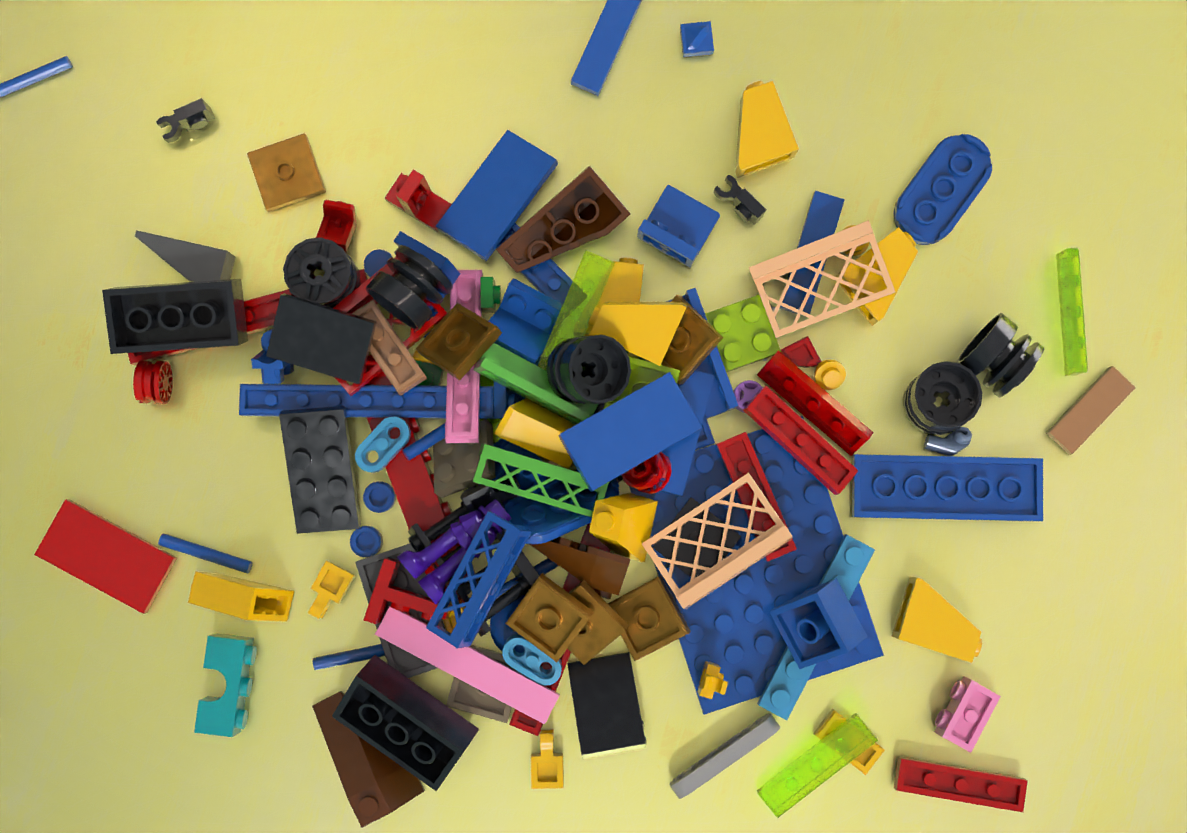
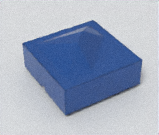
(696, 39)

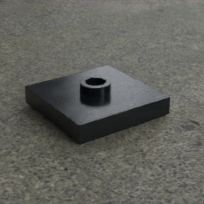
(691, 531)

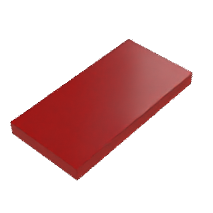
(105, 556)

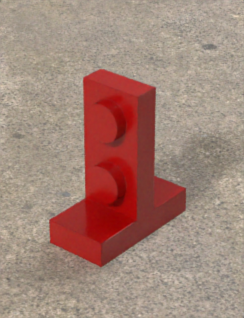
(416, 199)
(400, 598)

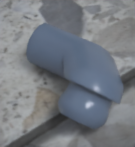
(950, 444)

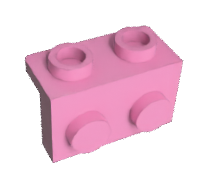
(966, 713)

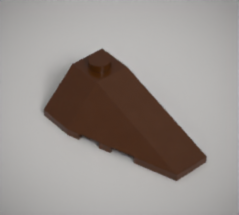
(570, 219)
(595, 566)
(369, 777)

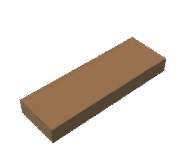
(391, 352)
(1090, 410)

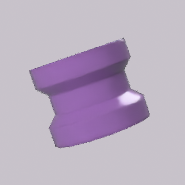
(749, 389)

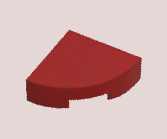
(802, 353)

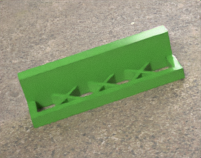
(529, 382)
(535, 467)

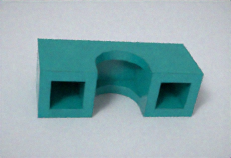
(232, 658)

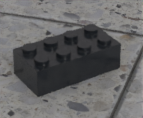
(175, 316)
(404, 722)

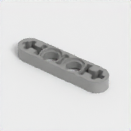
(724, 755)

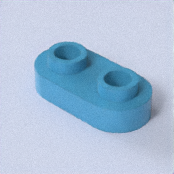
(381, 442)
(530, 661)

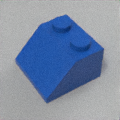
(818, 624)

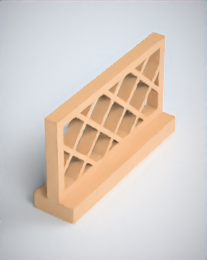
(813, 253)
(731, 565)

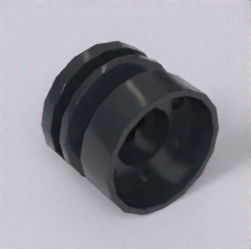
(340, 270)
(413, 282)
(1004, 359)
(603, 372)
(956, 387)

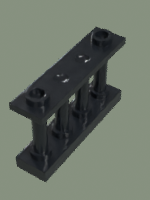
(522, 569)

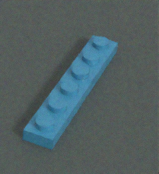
(787, 679)

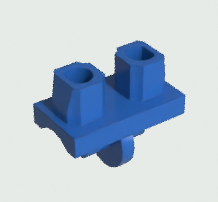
(271, 369)

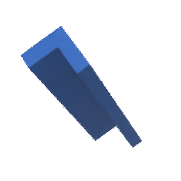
(722, 395)
(489, 585)

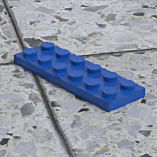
(947, 487)

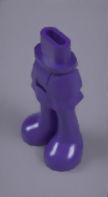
(460, 532)

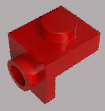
(338, 223)

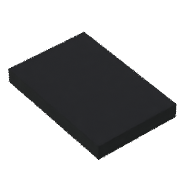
(321, 338)
(606, 705)

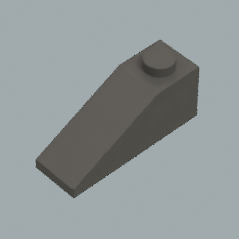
(190, 259)

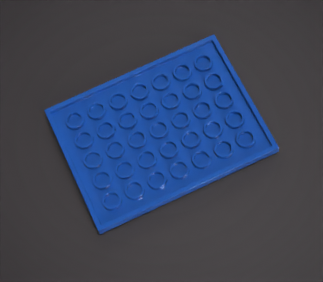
(734, 620)

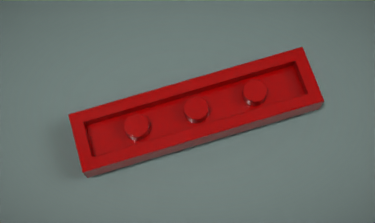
(815, 403)
(800, 440)
(739, 460)
(960, 784)

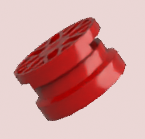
(153, 382)
(655, 469)

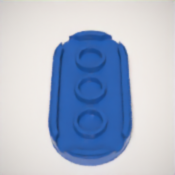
(943, 188)
(550, 521)

